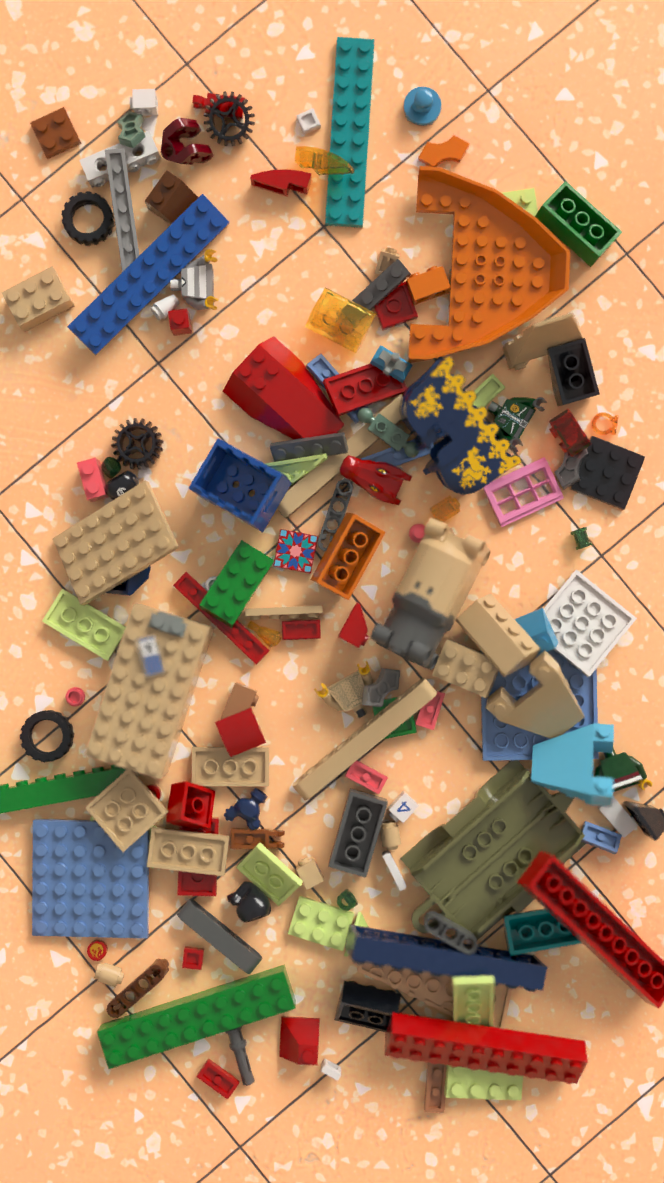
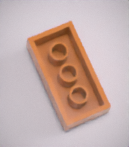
(348, 555)

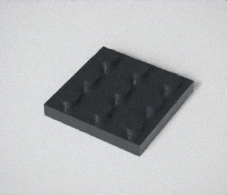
(608, 473)

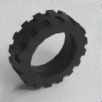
(74, 204)
(27, 741)

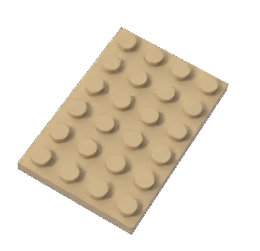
(115, 543)

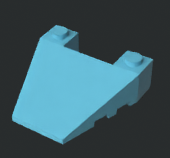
(567, 764)

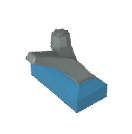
(391, 363)

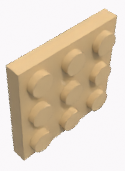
(126, 809)

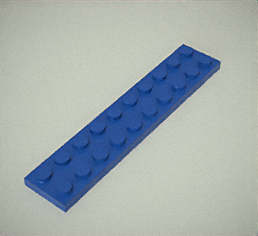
(148, 274)

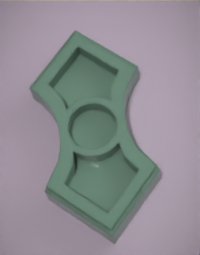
(131, 131)

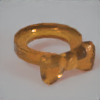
(614, 420)

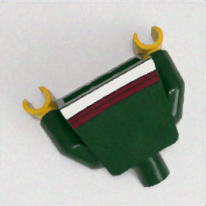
(623, 769)

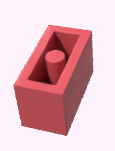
(92, 479)

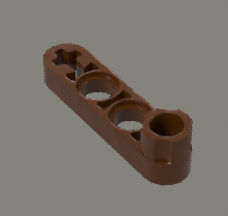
(136, 989)

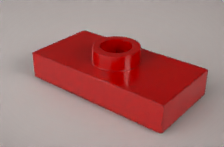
(301, 629)

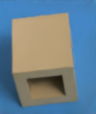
(309, 872)

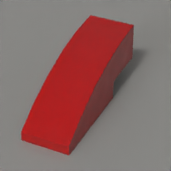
(282, 180)

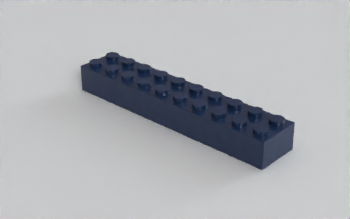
(440, 958)

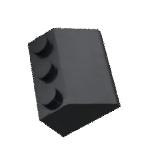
(366, 1006)

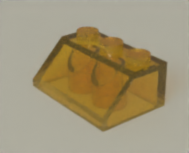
(340, 320)

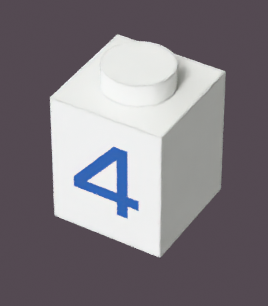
(402, 807)

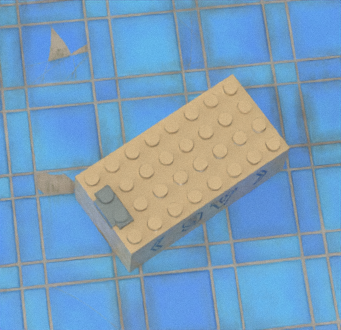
(143, 715)

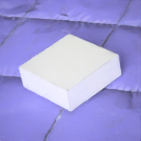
(308, 121)
(331, 1069)

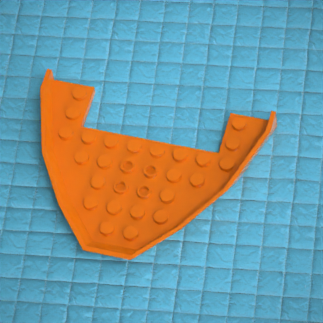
(501, 265)

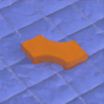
(452, 150)

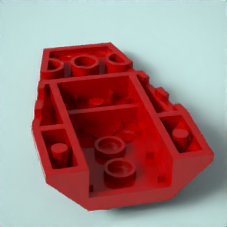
(281, 393)

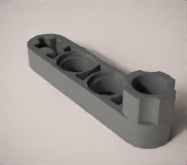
(332, 514)

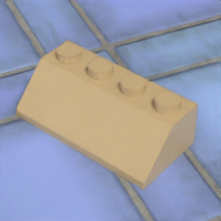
(498, 635)

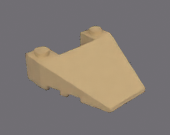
(539, 338)
(545, 709)

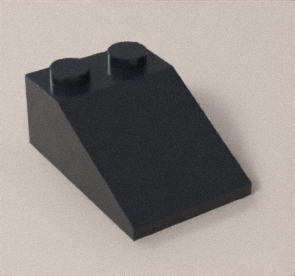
(572, 372)

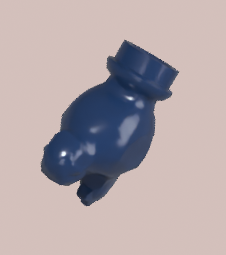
(248, 809)

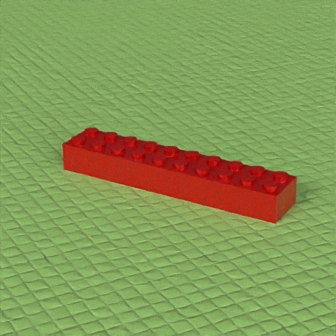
(595, 926)
(485, 1048)

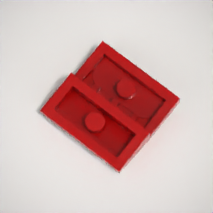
(240, 732)

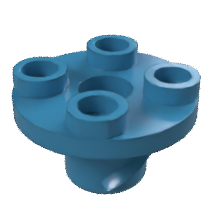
(422, 106)

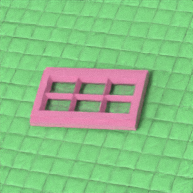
(523, 492)

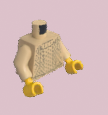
(348, 691)

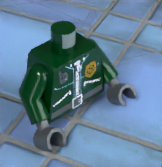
(514, 417)

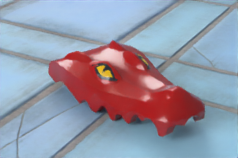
(376, 478)

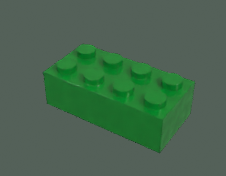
(578, 223)
(236, 584)

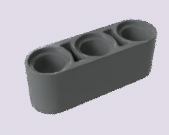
(455, 940)

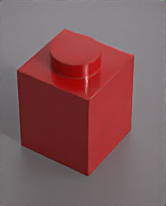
(180, 322)

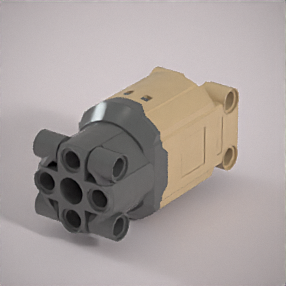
(431, 593)

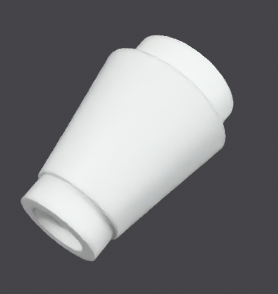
(161, 308)

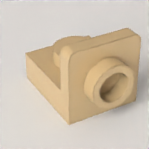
(385, 259)

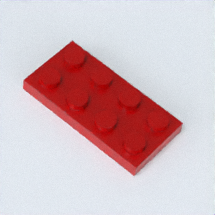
(361, 388)
(196, 883)

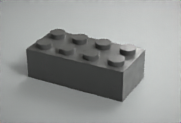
(358, 832)

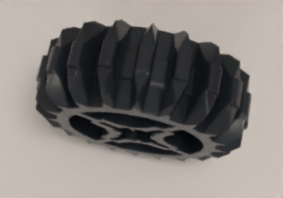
(214, 111)
(131, 448)

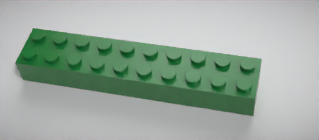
(196, 1016)

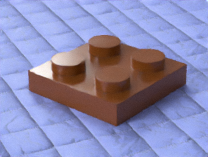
(55, 133)

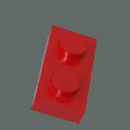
(218, 1078)

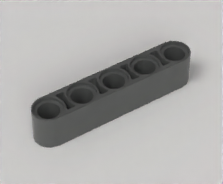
(219, 936)

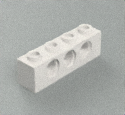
(93, 163)

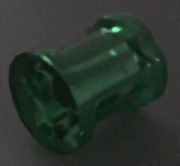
(581, 538)

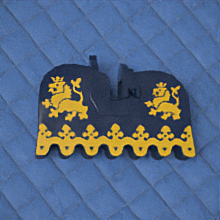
(469, 452)

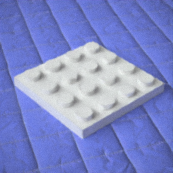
(586, 622)

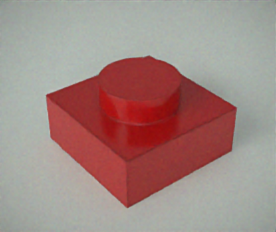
(193, 958)

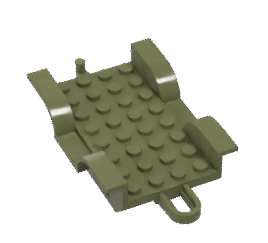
(487, 846)

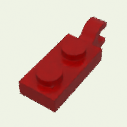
(200, 103)

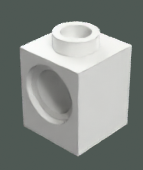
(144, 102)

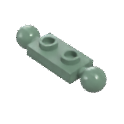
(387, 432)

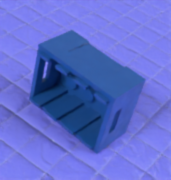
(227, 465)

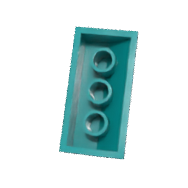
(535, 932)

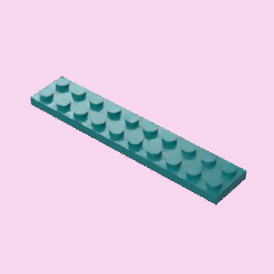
(350, 130)

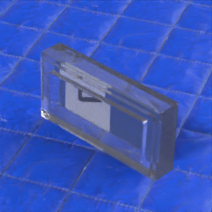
(150, 655)

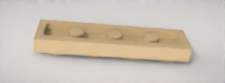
(275, 612)

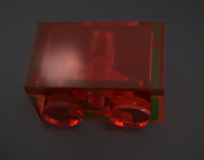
(569, 432)

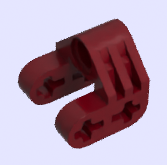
(175, 150)

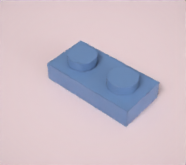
(601, 837)

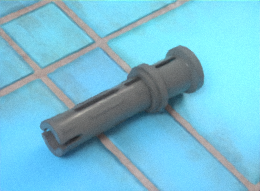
(238, 1045)

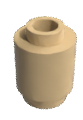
(390, 835)
(109, 974)

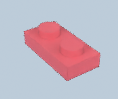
(429, 713)
(366, 776)

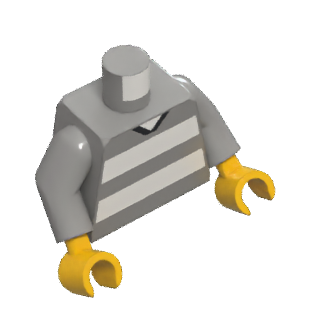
(197, 282)

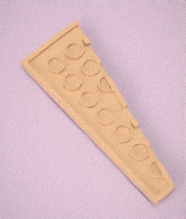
(434, 990)

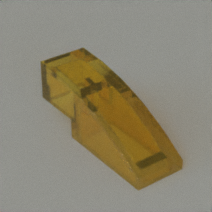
(321, 161)

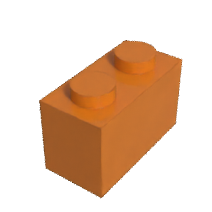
(428, 284)

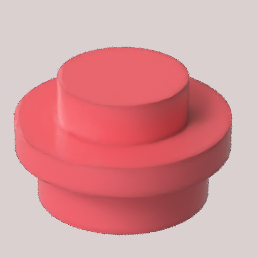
(417, 532)
(75, 696)

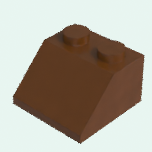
(170, 198)

